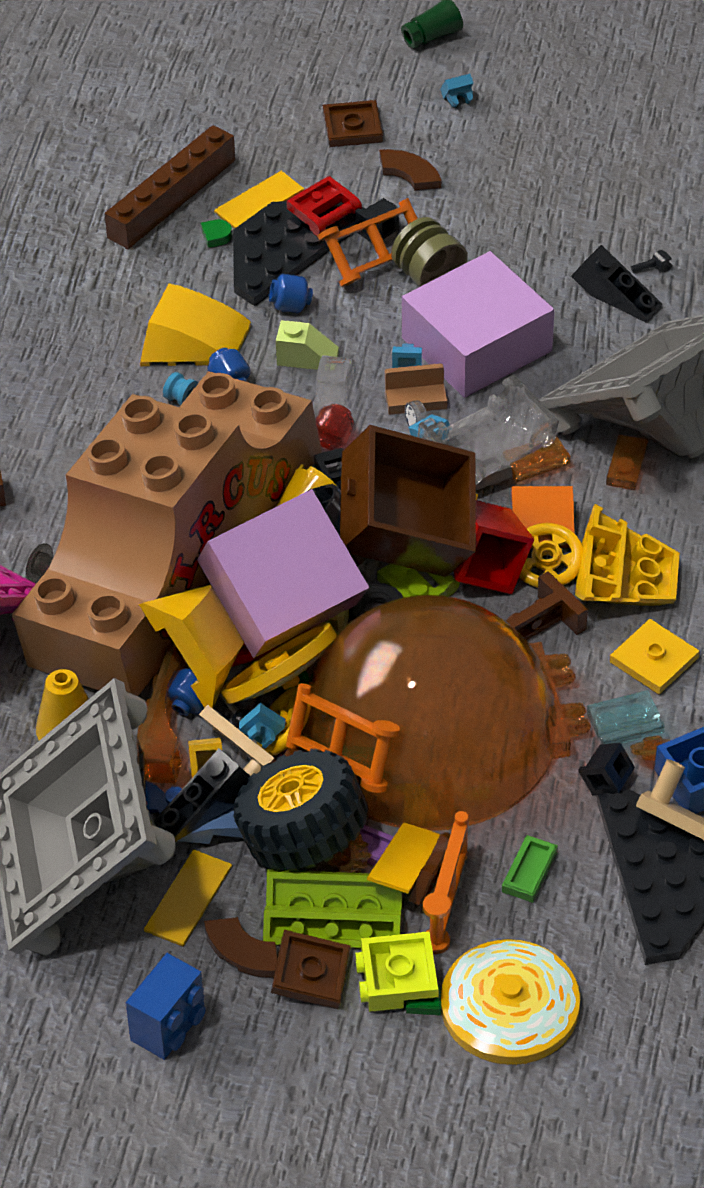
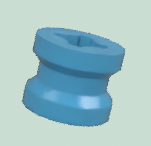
(178, 387)

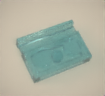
(625, 718)

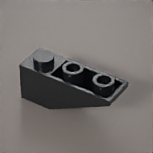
(613, 284)
(204, 796)

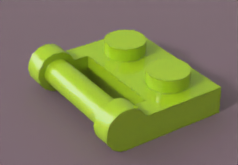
(411, 583)

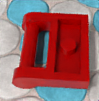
(319, 198)

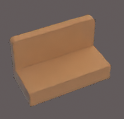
(415, 383)

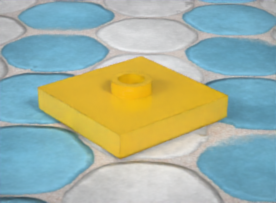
(654, 656)

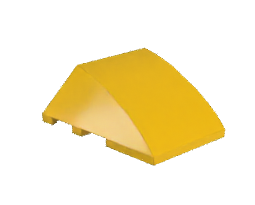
(191, 328)
(624, 565)
(201, 634)

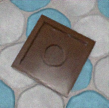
(352, 123)
(310, 969)

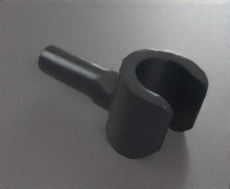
(660, 259)

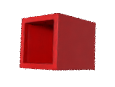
(500, 549)

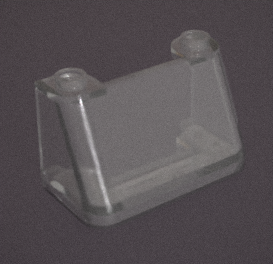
(501, 432)

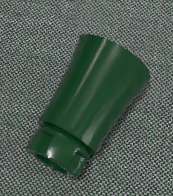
(432, 24)

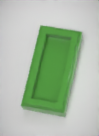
(529, 868)

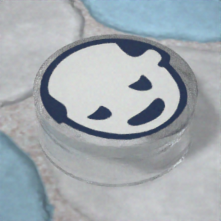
(414, 412)

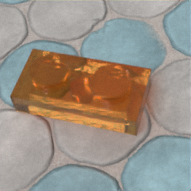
(540, 461)
(627, 462)

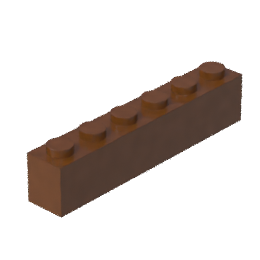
(170, 187)

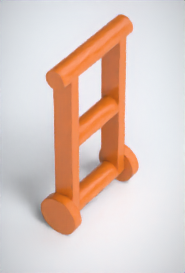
(333, 234)
(382, 729)
(440, 903)

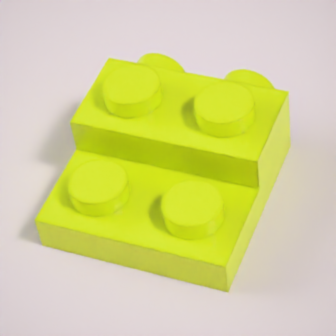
(396, 970)

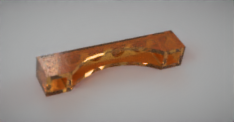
(155, 735)

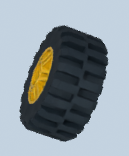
(300, 810)

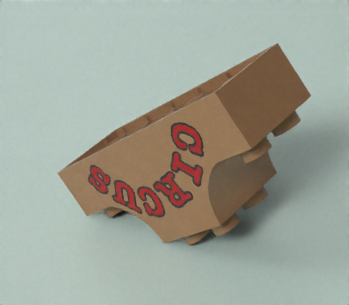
(143, 512)

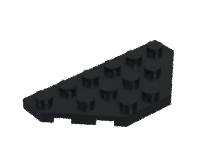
(274, 245)
(658, 874)

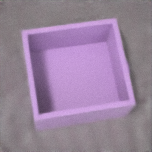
(478, 323)
(282, 573)

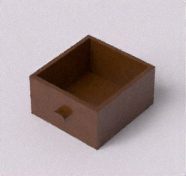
(408, 501)

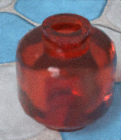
(334, 426)

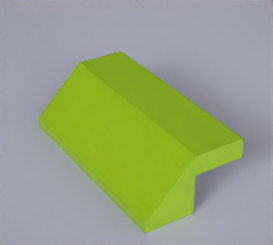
(330, 906)

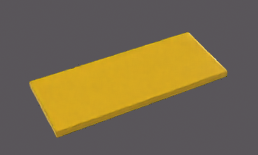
(273, 189)
(404, 858)
(188, 897)

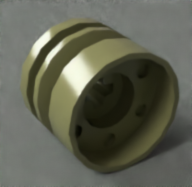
(427, 251)

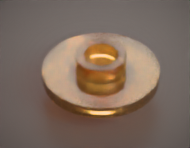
(648, 747)

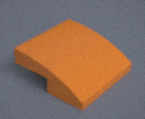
(544, 505)

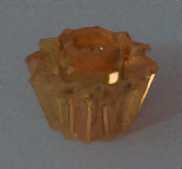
(352, 858)

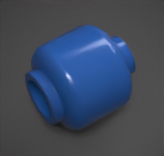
(290, 293)
(229, 362)
(182, 694)

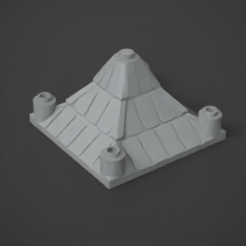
(645, 387)
(74, 818)

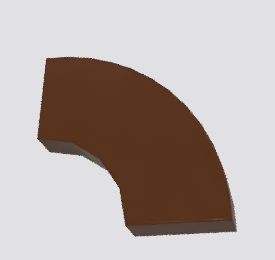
(411, 168)
(430, 871)
(240, 949)

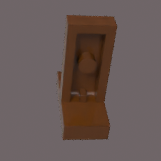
(553, 605)

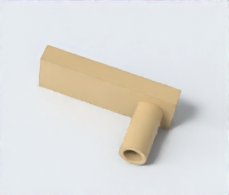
(258, 755)
(659, 801)

